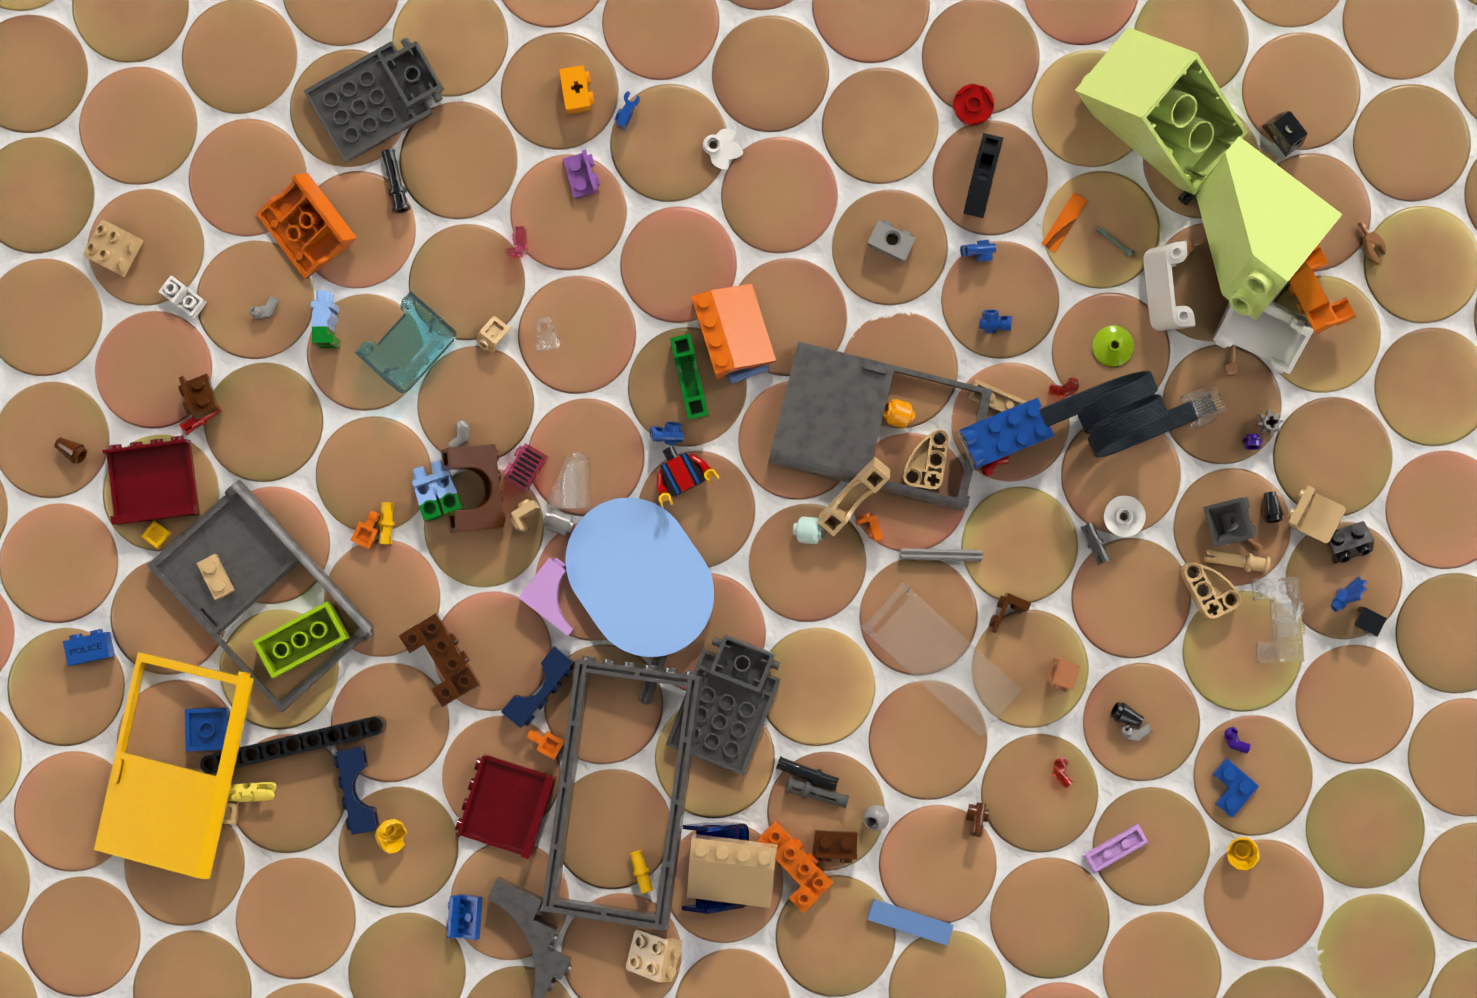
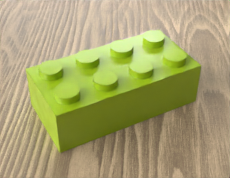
(301, 639)

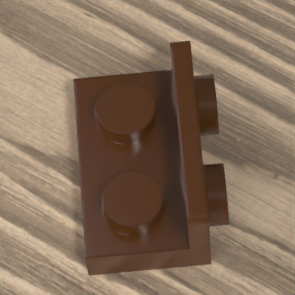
(198, 396)
(835, 845)

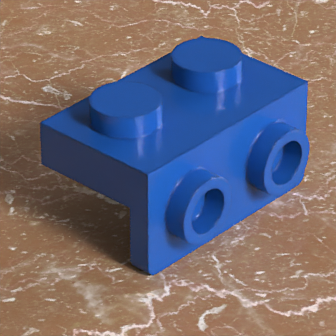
(464, 916)

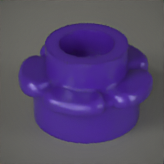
(1252, 442)

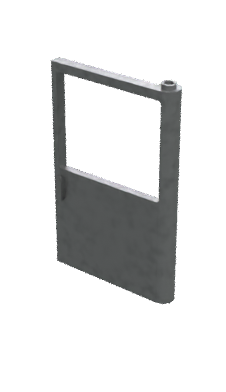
(836, 416)
(255, 557)

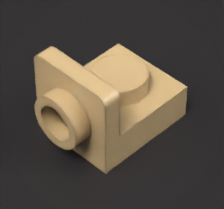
(492, 334)

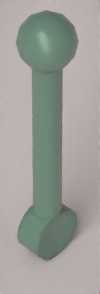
(1128, 252)

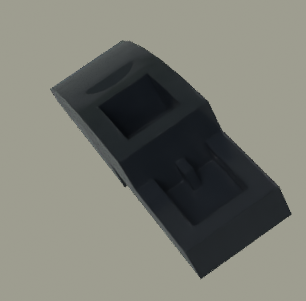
(983, 175)

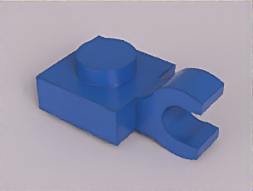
(624, 116)

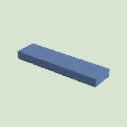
(910, 922)

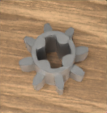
(1271, 417)

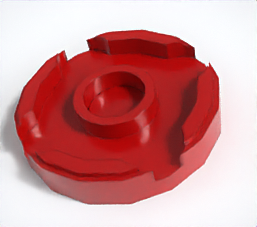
(973, 104)

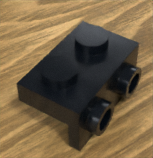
(1351, 542)

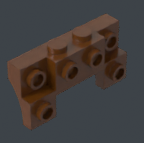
(446, 655)

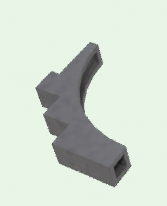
(523, 908)

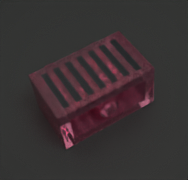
(525, 467)

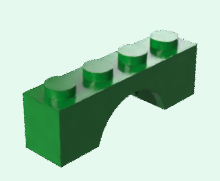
(689, 377)

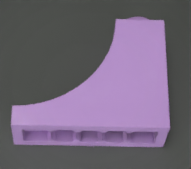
(543, 594)

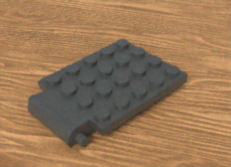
(375, 97)
(731, 704)

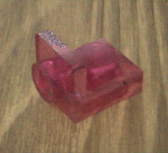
(520, 240)

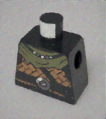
(1286, 132)

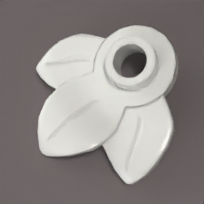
(725, 149)

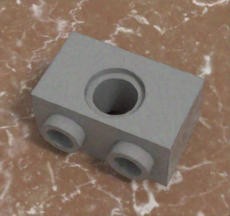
(898, 251)

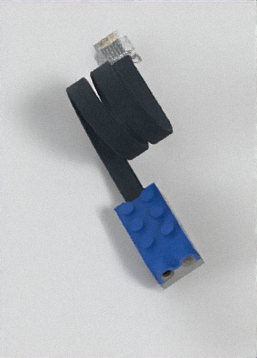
(1113, 412)

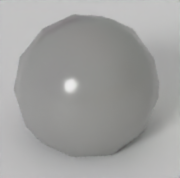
(875, 817)

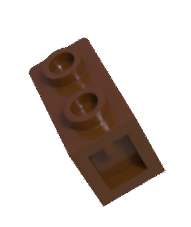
(1016, 604)

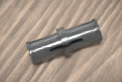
(1095, 543)

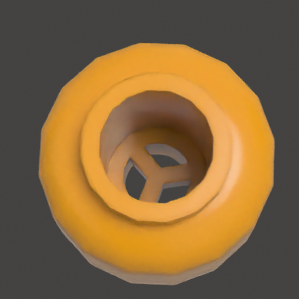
(898, 413)

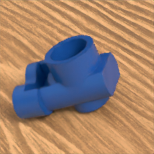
(983, 250)
(992, 322)
(670, 434)

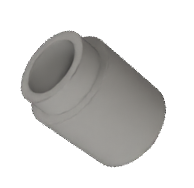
(558, 522)

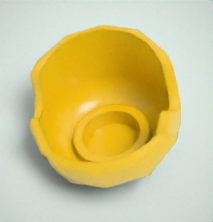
(390, 836)
(1243, 853)

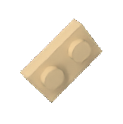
(524, 509)

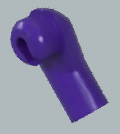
(1233, 740)

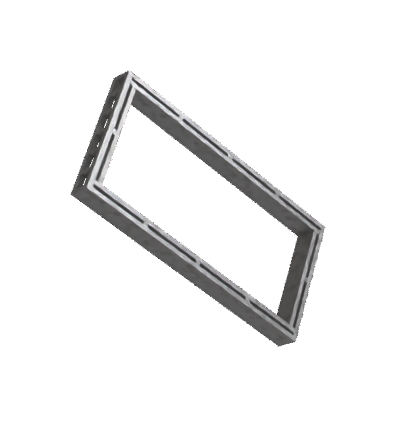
(551, 900)

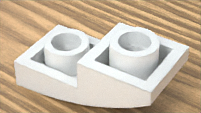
(182, 296)

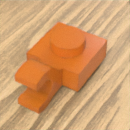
(365, 532)
(548, 744)

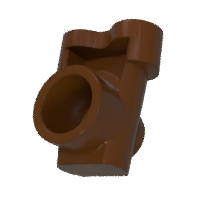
(978, 815)

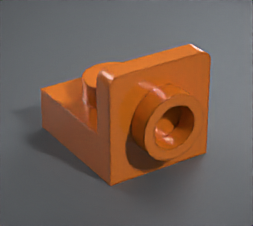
(873, 529)

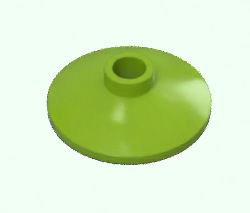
(1105, 353)

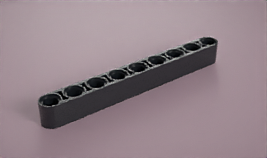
(303, 740)

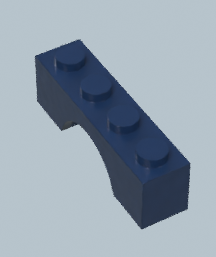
(521, 708)
(361, 816)

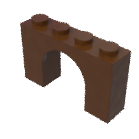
(482, 461)

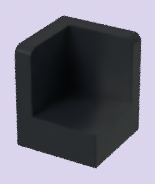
(1370, 621)

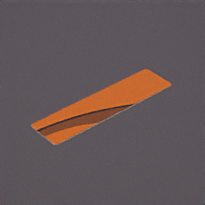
(1064, 222)

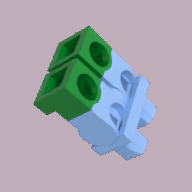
(324, 320)
(434, 485)

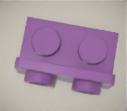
(581, 175)

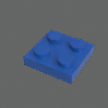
(206, 728)

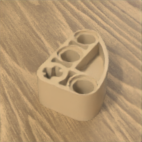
(920, 462)
(1216, 588)

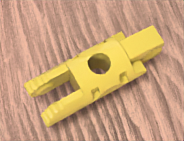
(252, 792)

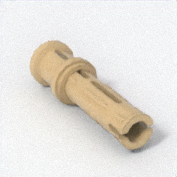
(1246, 562)

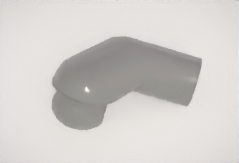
(264, 311)
(463, 434)
(1135, 734)

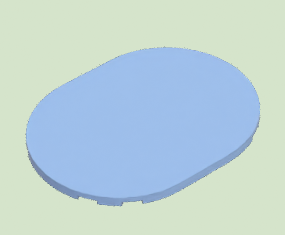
(639, 577)

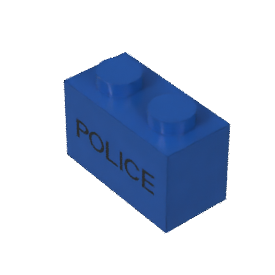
(88, 648)

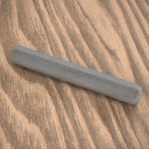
(940, 554)

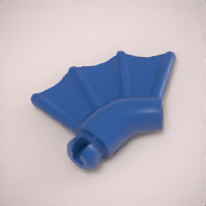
(1348, 594)

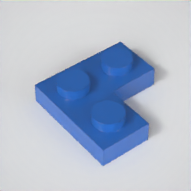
(1239, 787)

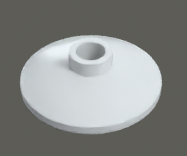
(1135, 516)

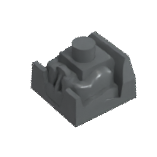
(1230, 521)

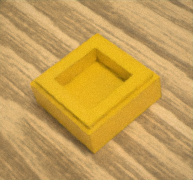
(156, 534)

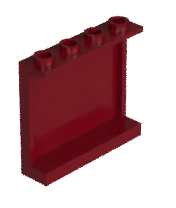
(152, 480)
(505, 805)

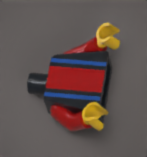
(681, 474)

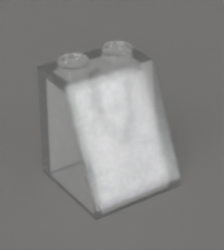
(572, 485)

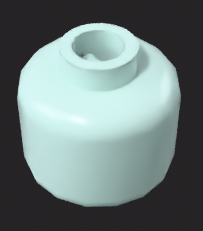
(808, 530)

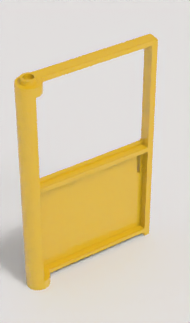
(164, 810)

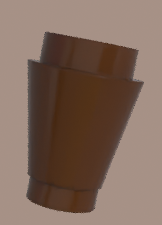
(71, 450)

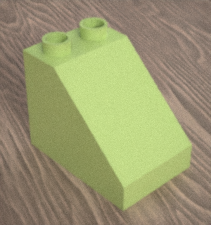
(1162, 107)
(1258, 226)

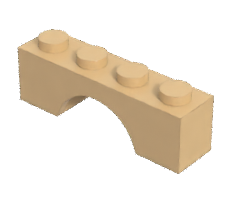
(865, 483)

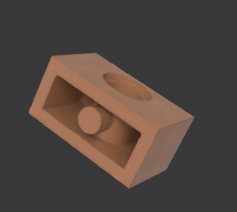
(1063, 674)

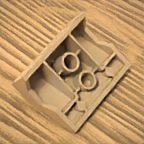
(731, 870)

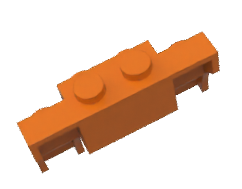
(1312, 297)
(799, 865)

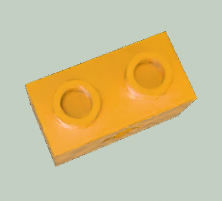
(575, 101)

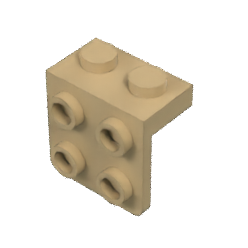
(113, 247)
(1316, 515)
(653, 956)

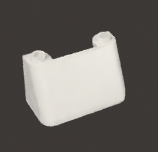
(1160, 288)
(1275, 335)

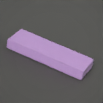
(1115, 848)

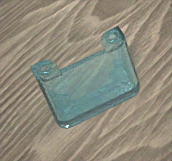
(409, 345)

